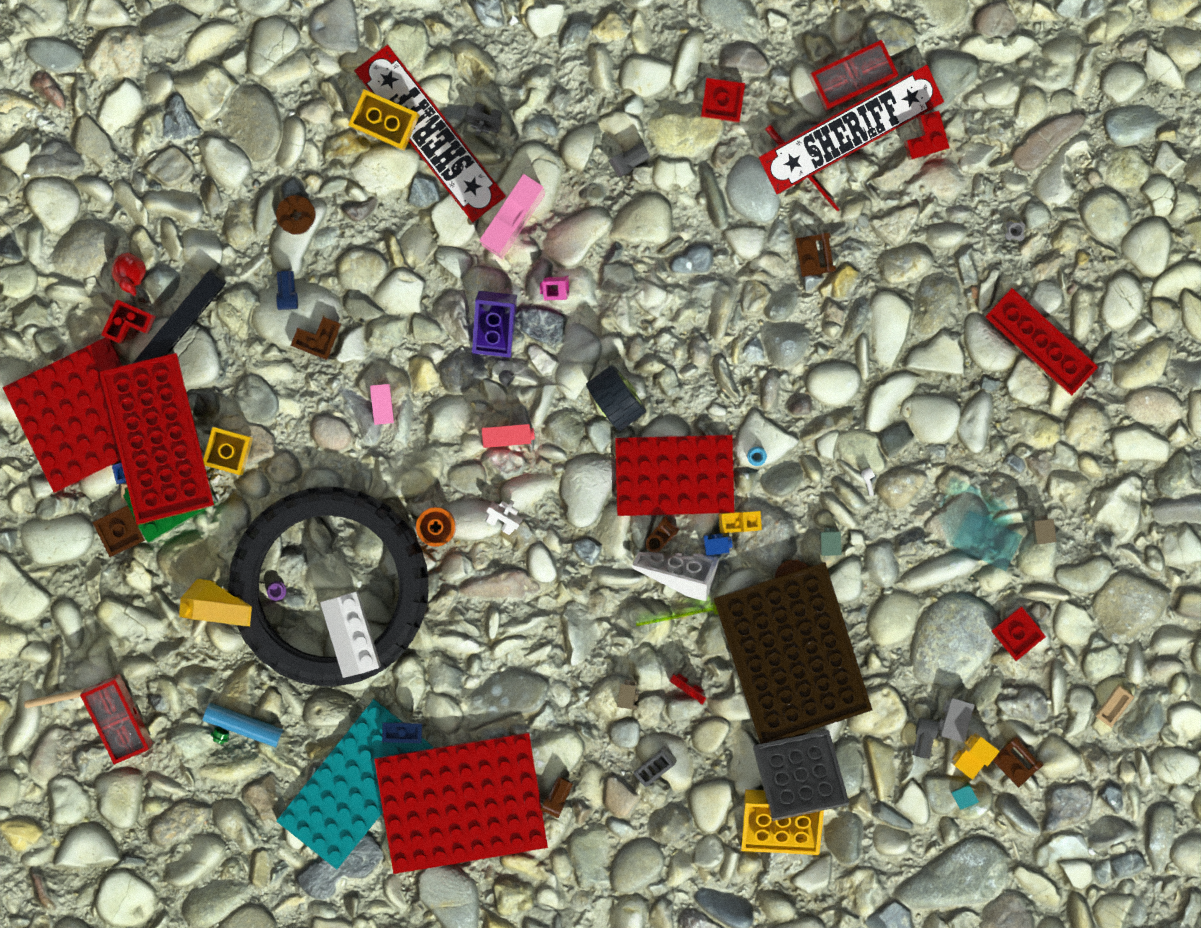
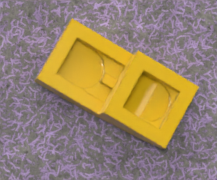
(740, 522)

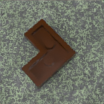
(318, 344)

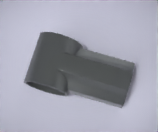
(625, 162)
(926, 733)

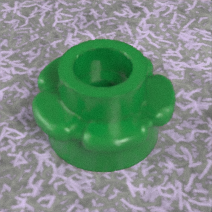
(220, 735)

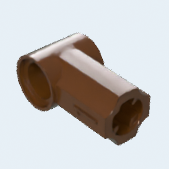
(556, 799)

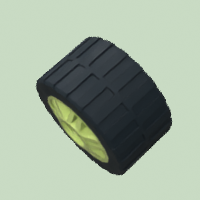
(616, 397)

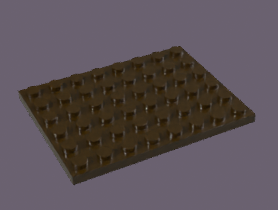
(792, 653)

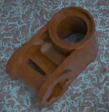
(662, 534)

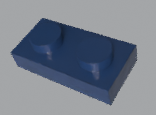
(401, 732)

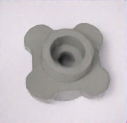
(1010, 233)

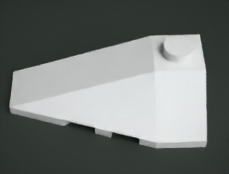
(685, 574)

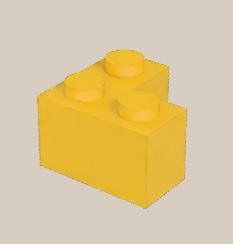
(974, 755)

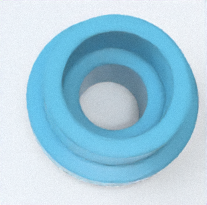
(761, 451)

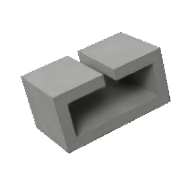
(956, 719)

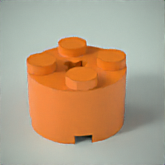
(428, 534)

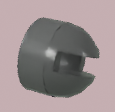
(506, 377)

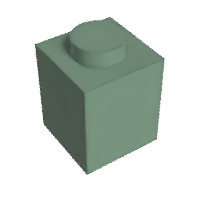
(830, 542)

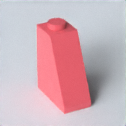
(507, 435)

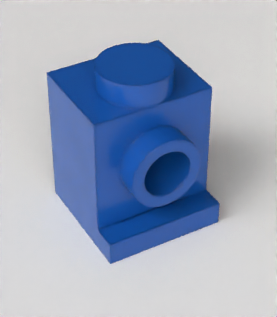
(717, 544)

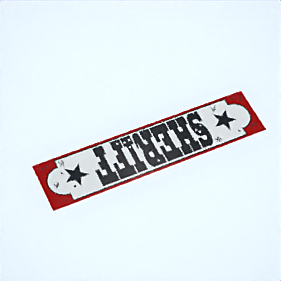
(851, 129)
(433, 135)

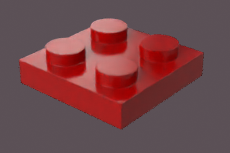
(723, 100)
(1018, 633)

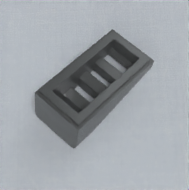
(665, 767)

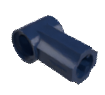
(286, 297)

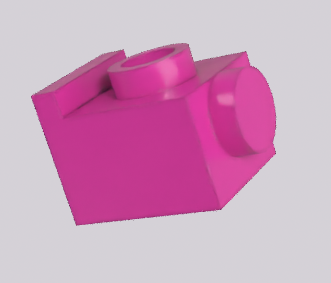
(549, 293)

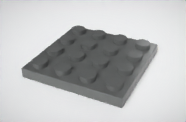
(800, 775)

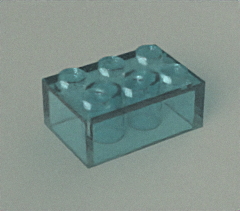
(986, 540)

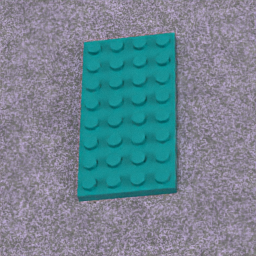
(344, 792)

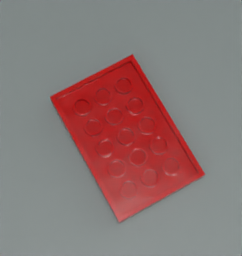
(674, 475)

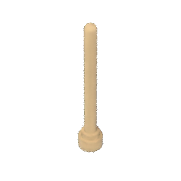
(53, 698)

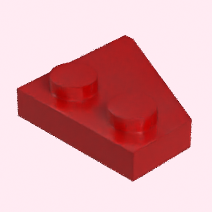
(694, 691)

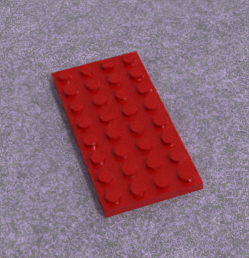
(156, 438)

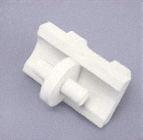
(504, 513)

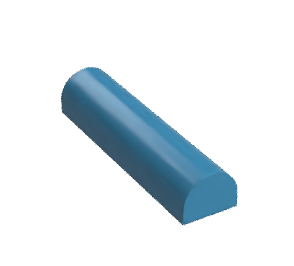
(242, 724)

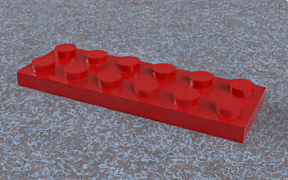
(1041, 341)

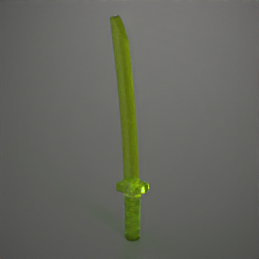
(713, 608)

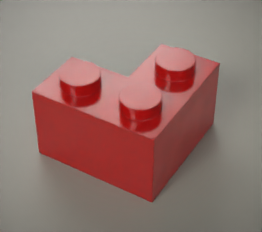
(932, 138)
(126, 316)

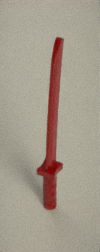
(778, 140)

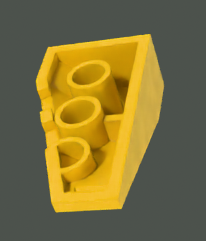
(214, 604)

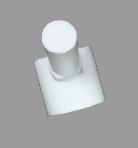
(867, 474)

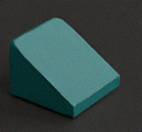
(964, 796)

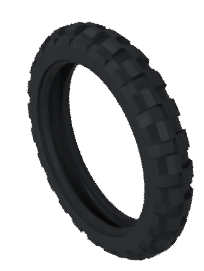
(343, 503)

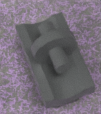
(482, 121)

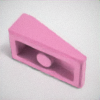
(382, 404)

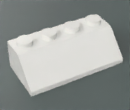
(350, 634)

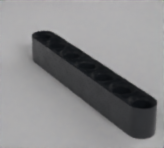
(183, 317)

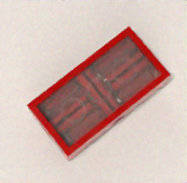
(853, 75)
(116, 719)

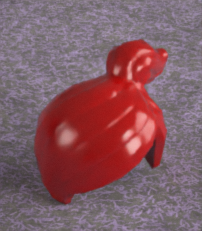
(128, 272)

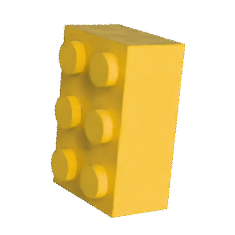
(384, 120)

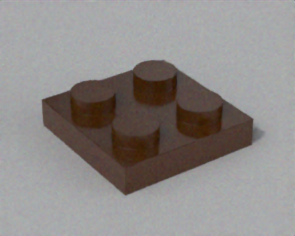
(118, 531)

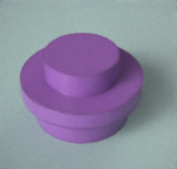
(276, 590)

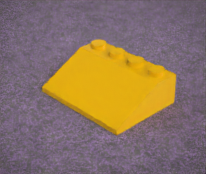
(788, 835)

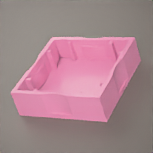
(512, 216)

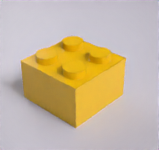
(227, 451)

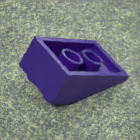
(494, 323)

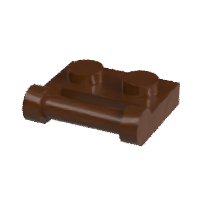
(808, 255)
(1012, 766)

